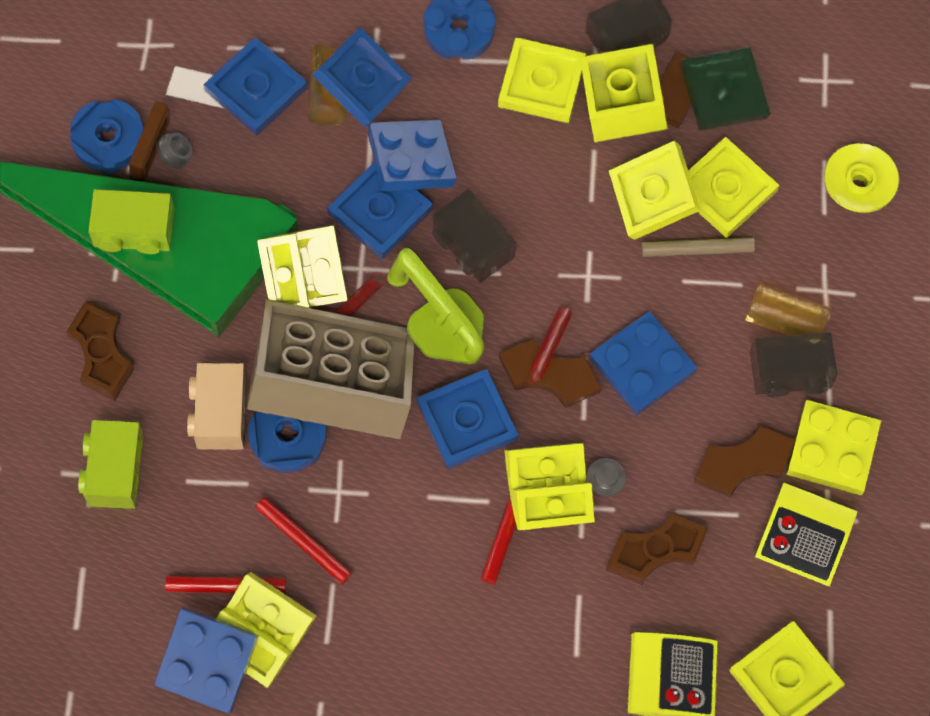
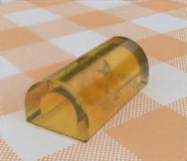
(322, 105)
(786, 312)

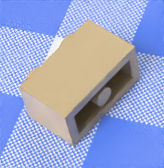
(219, 406)

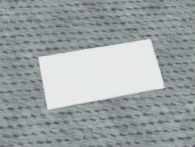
(189, 86)

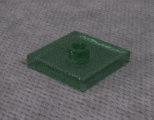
(725, 88)

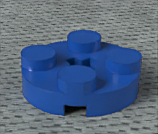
(459, 43)
(87, 142)
(282, 455)

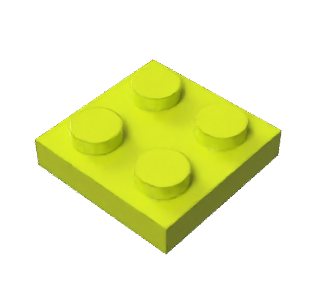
(541, 80)
(729, 187)
(654, 190)
(834, 447)
(786, 675)

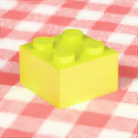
(623, 93)

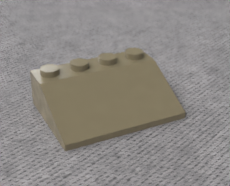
(332, 370)

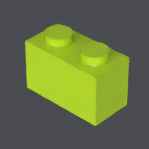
(131, 221)
(112, 464)

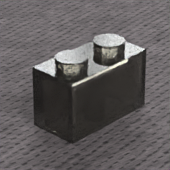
(628, 25)
(473, 236)
(793, 364)

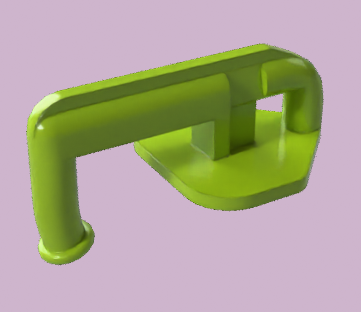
(449, 323)

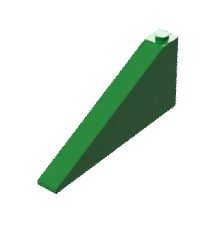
(213, 242)

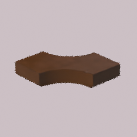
(104, 366)
(565, 378)
(759, 456)
(641, 554)

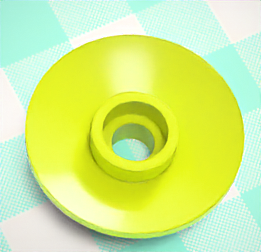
(864, 164)

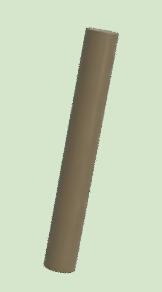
(697, 247)

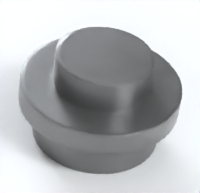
(174, 150)
(606, 477)

